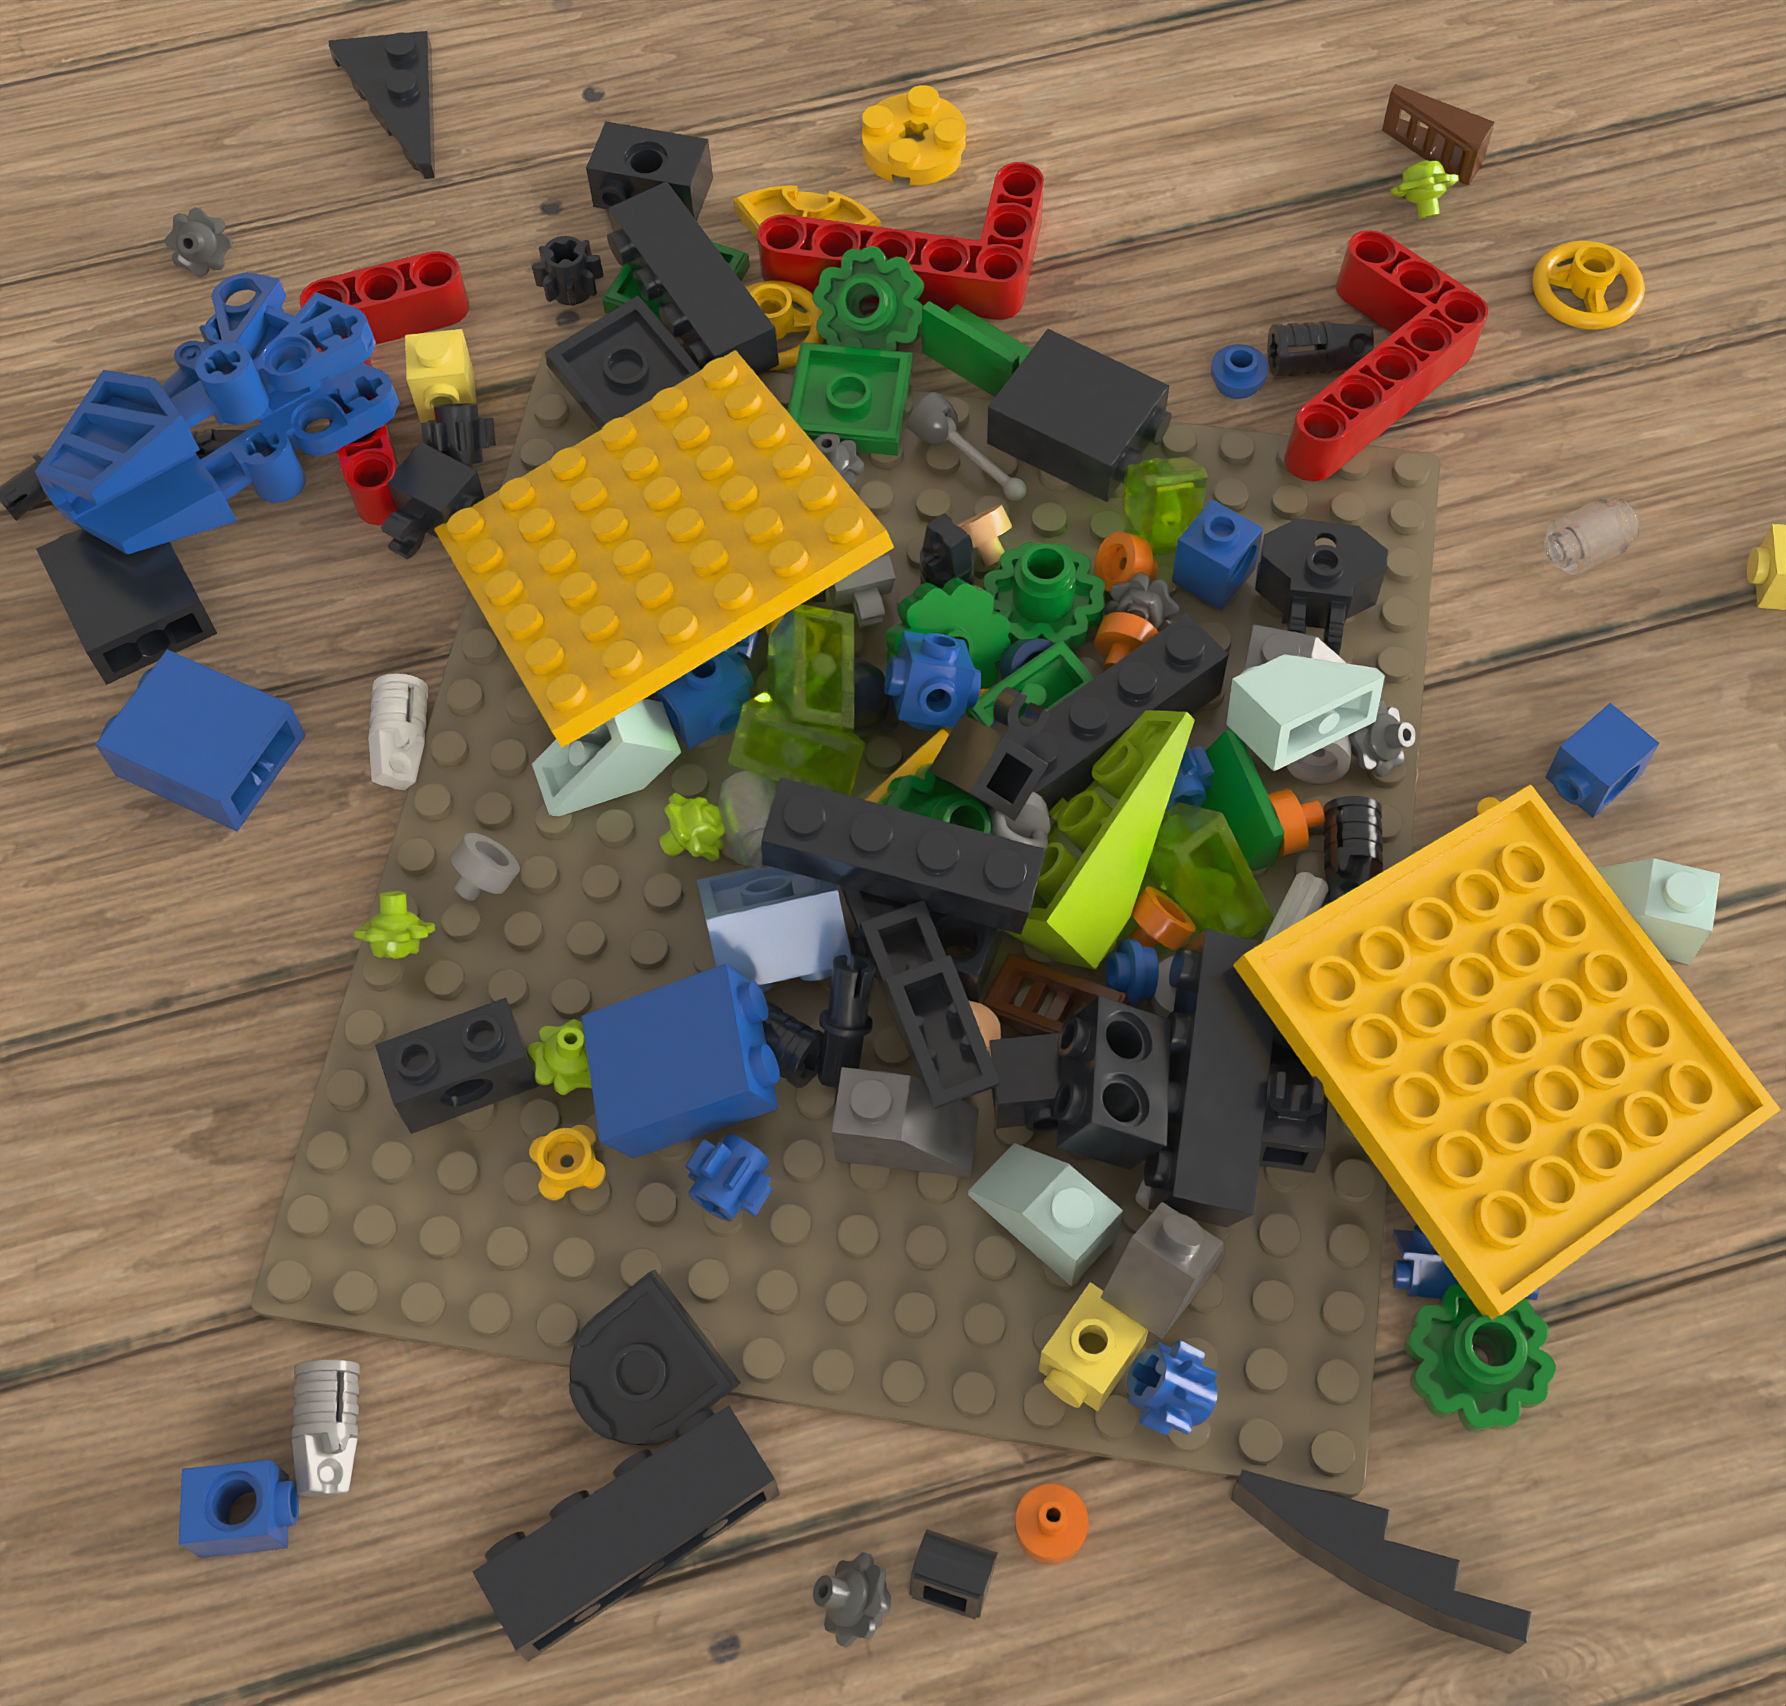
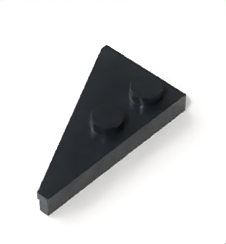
(397, 83)

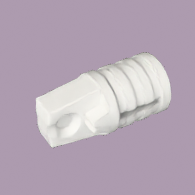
(397, 729)

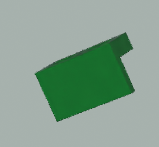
(970, 347)

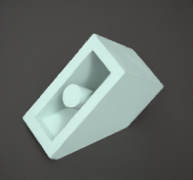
(1301, 705)
(608, 760)
(1668, 903)
(1049, 1209)

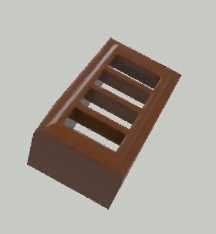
(1452, 136)
(1067, 987)

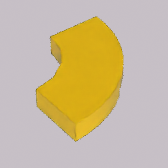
(771, 201)

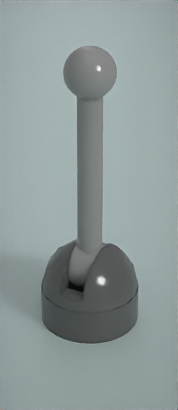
(937, 421)

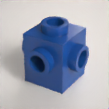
(932, 680)
(707, 699)

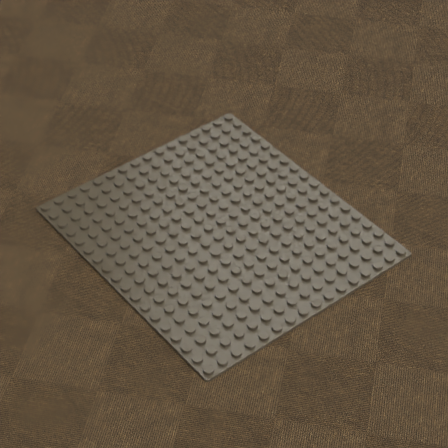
(852, 1277)

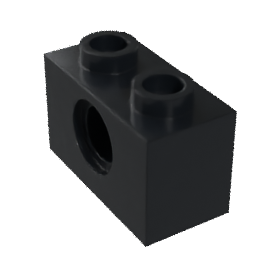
(638, 158)
(456, 1065)

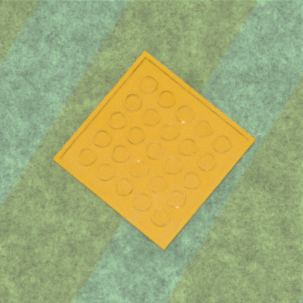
(658, 544)
(1506, 1047)

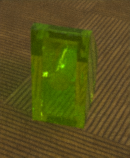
(1163, 500)
(813, 668)
(797, 752)
(1206, 872)

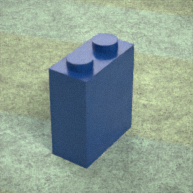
(201, 739)
(680, 1061)

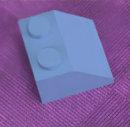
(774, 924)

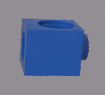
(1216, 554)
(1601, 760)
(210, 1493)

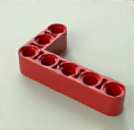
(979, 275)
(398, 301)
(1432, 337)

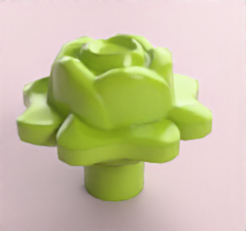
(1424, 185)
(693, 827)
(394, 929)
(561, 1057)

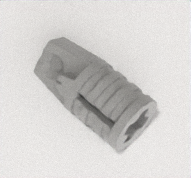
(325, 1426)

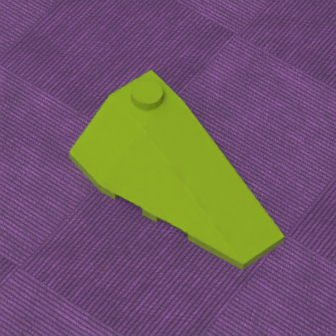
(1105, 843)

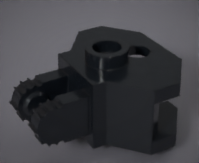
(1320, 582)

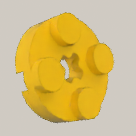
(909, 114)

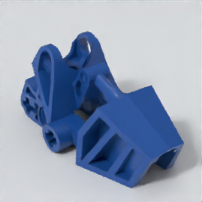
(128, 451)

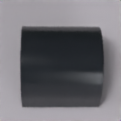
(952, 1574)

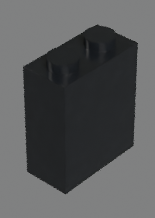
(1078, 414)
(125, 603)

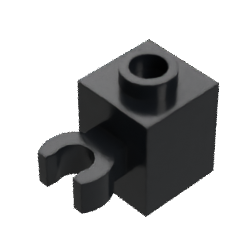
(425, 495)
(992, 759)
(1293, 1118)

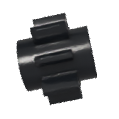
(567, 270)
(459, 432)

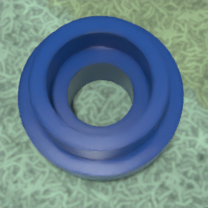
(1239, 370)
(1133, 971)

